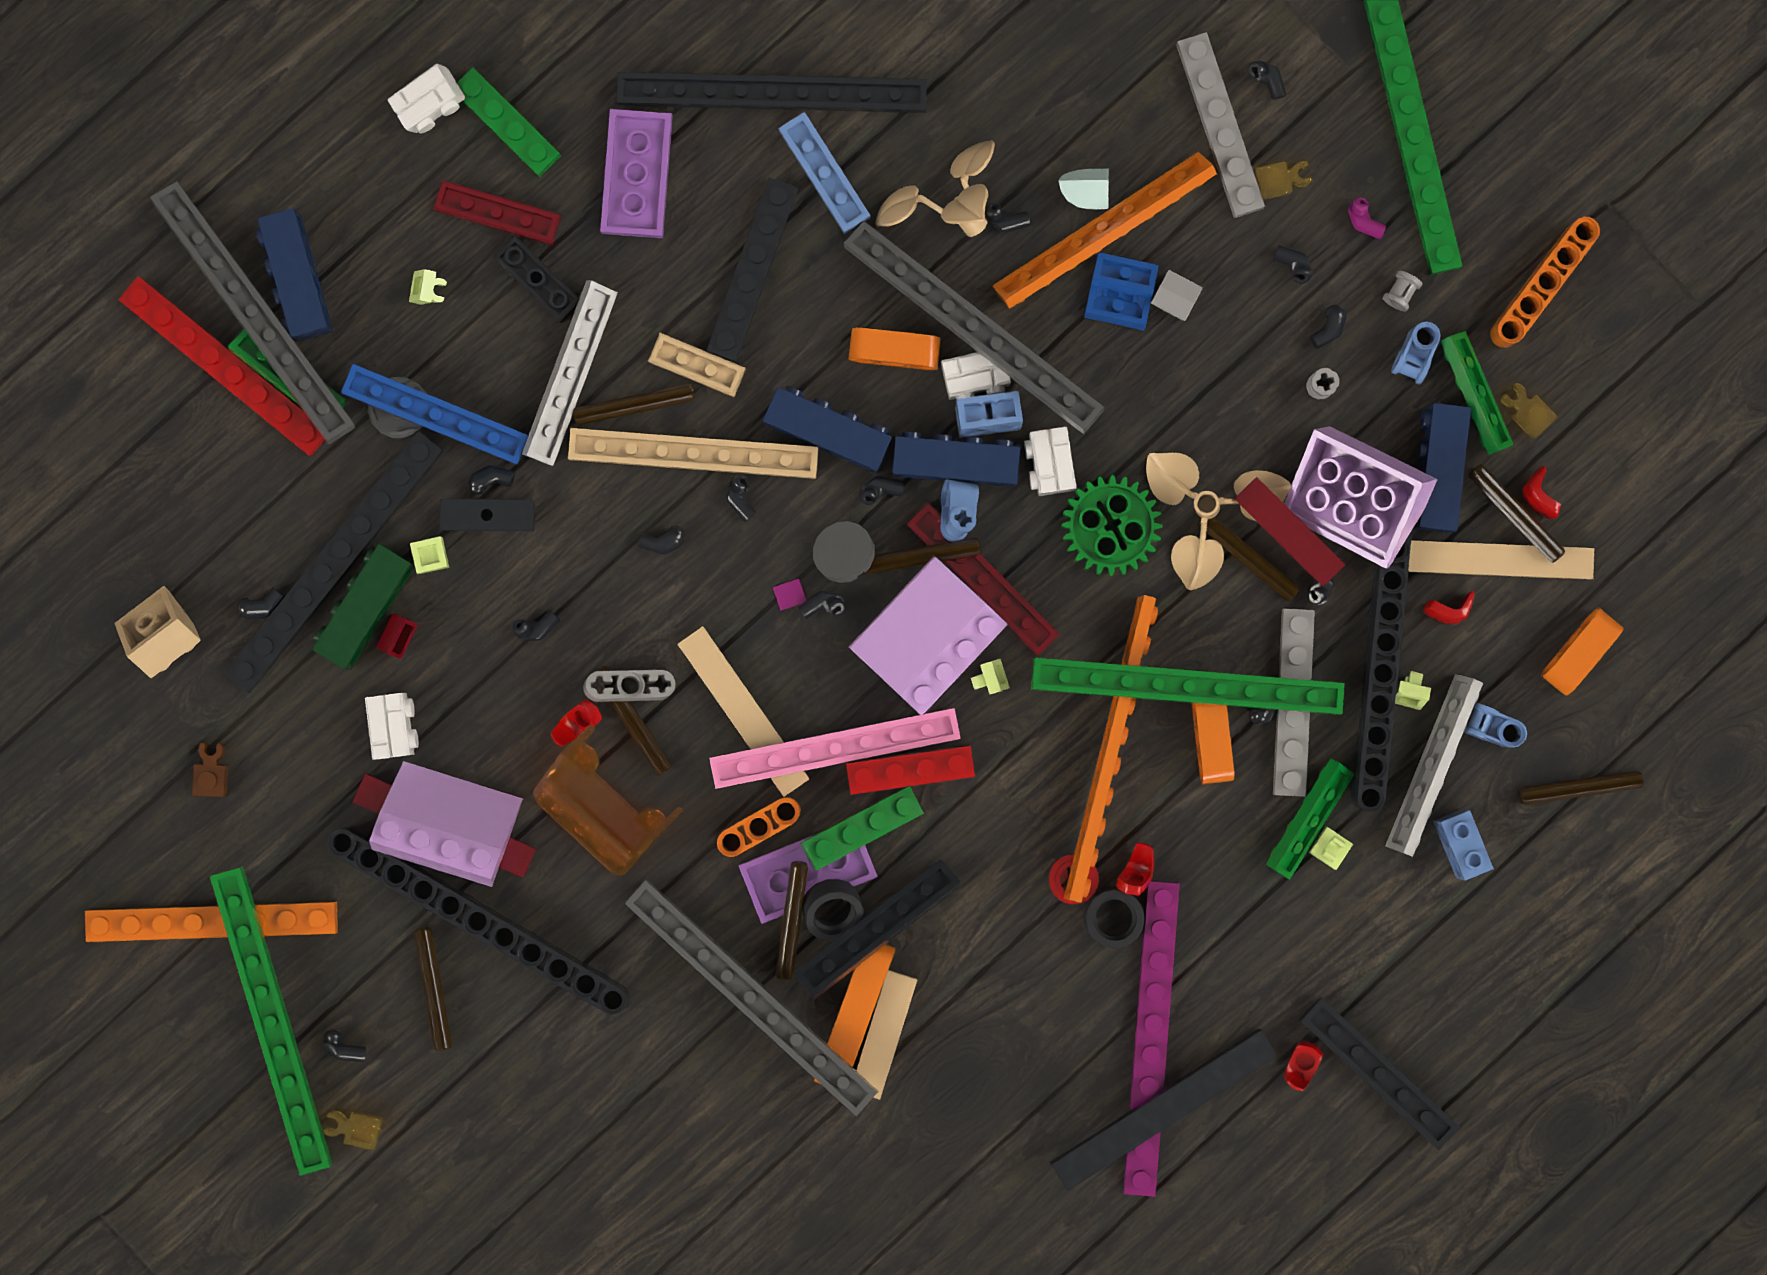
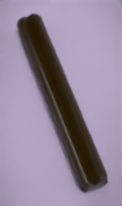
(633, 404)
(1516, 513)
(922, 555)
(1251, 559)
(638, 731)
(1581, 788)
(791, 920)
(432, 989)

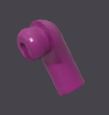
(1361, 219)

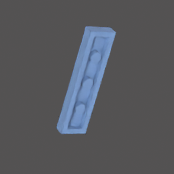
(824, 173)

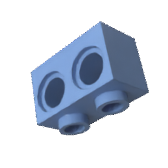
(988, 414)
(1463, 844)

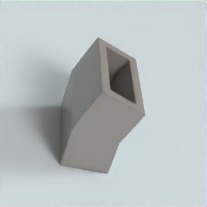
(1176, 295)

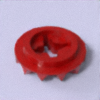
(1059, 874)

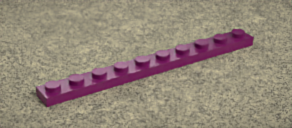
(1152, 1025)

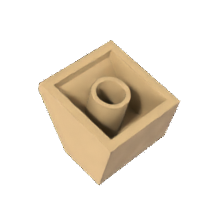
(156, 632)

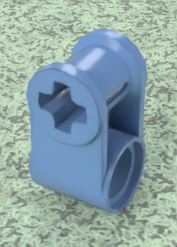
(1414, 357)
(958, 509)
(1489, 726)

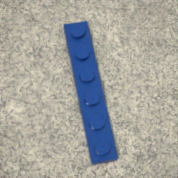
(434, 414)

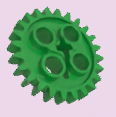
(1136, 512)

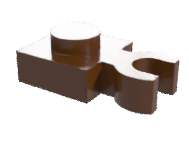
(210, 777)

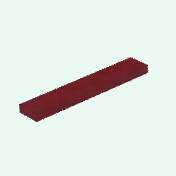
(989, 586)
(374, 792)

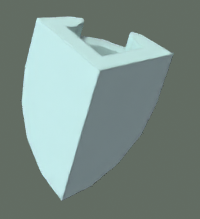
(1086, 188)

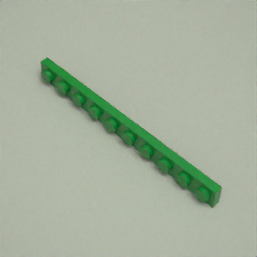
(1413, 135)
(1187, 686)
(271, 1020)

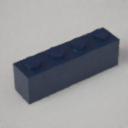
(294, 275)
(827, 429)
(1443, 458)
(955, 460)

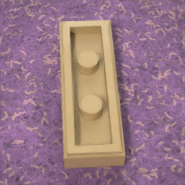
(697, 365)

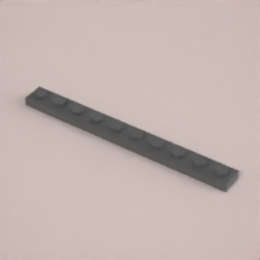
(252, 313)
(974, 327)
(752, 997)

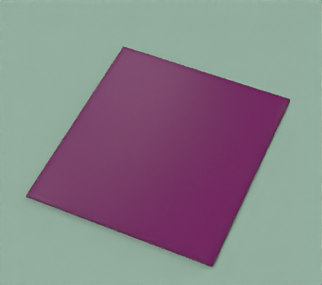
(789, 594)

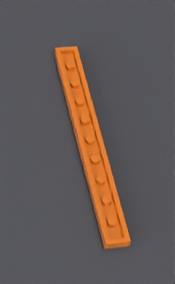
(1108, 762)

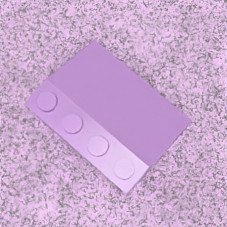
(1358, 495)
(928, 635)
(445, 823)

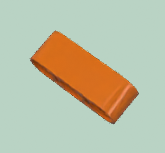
(894, 348)
(1582, 651)
(1213, 743)
(745, 834)

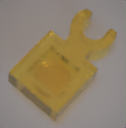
(1276, 179)
(1531, 414)
(359, 1130)

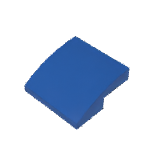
(1121, 291)

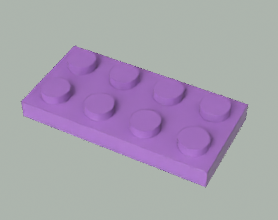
(636, 173)
(769, 876)

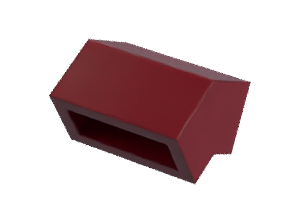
(392, 633)

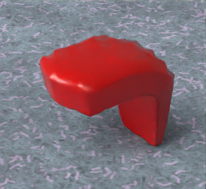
(1537, 499)
(1446, 614)
(575, 722)
(1138, 870)
(1302, 1065)

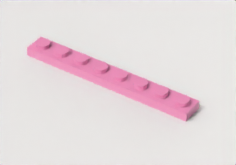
(834, 748)

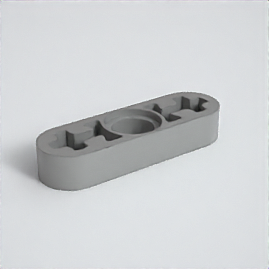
(606, 679)

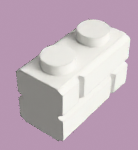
(427, 99)
(972, 375)
(1051, 461)
(391, 725)

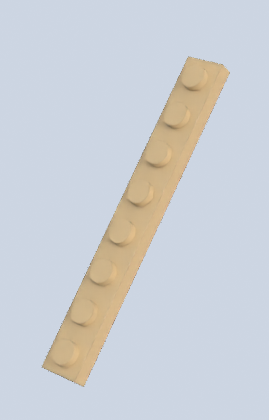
(693, 453)

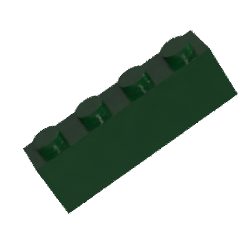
(363, 607)

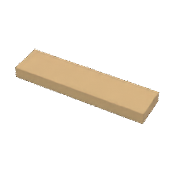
(886, 1029)

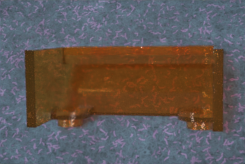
(595, 811)

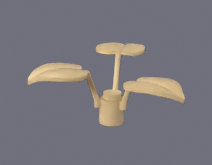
(965, 209)
(1170, 479)

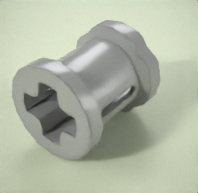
(1402, 291)
(1326, 375)

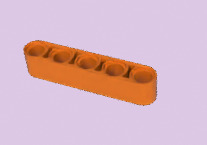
(1557, 275)
(859, 1004)

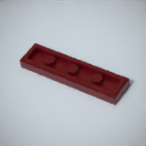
(497, 212)
(1289, 531)

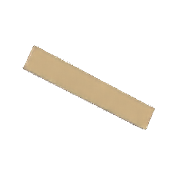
(1498, 560)
(735, 700)

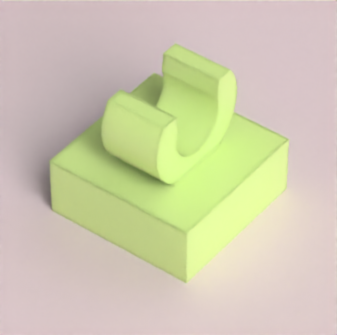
(423, 286)
(429, 555)
(992, 677)
(1411, 693)
(1330, 848)

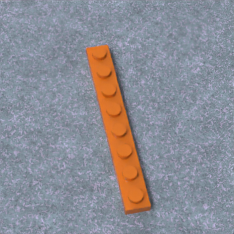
(1104, 230)
(206, 921)

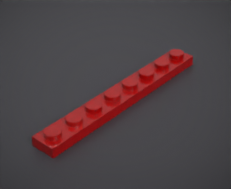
(222, 365)

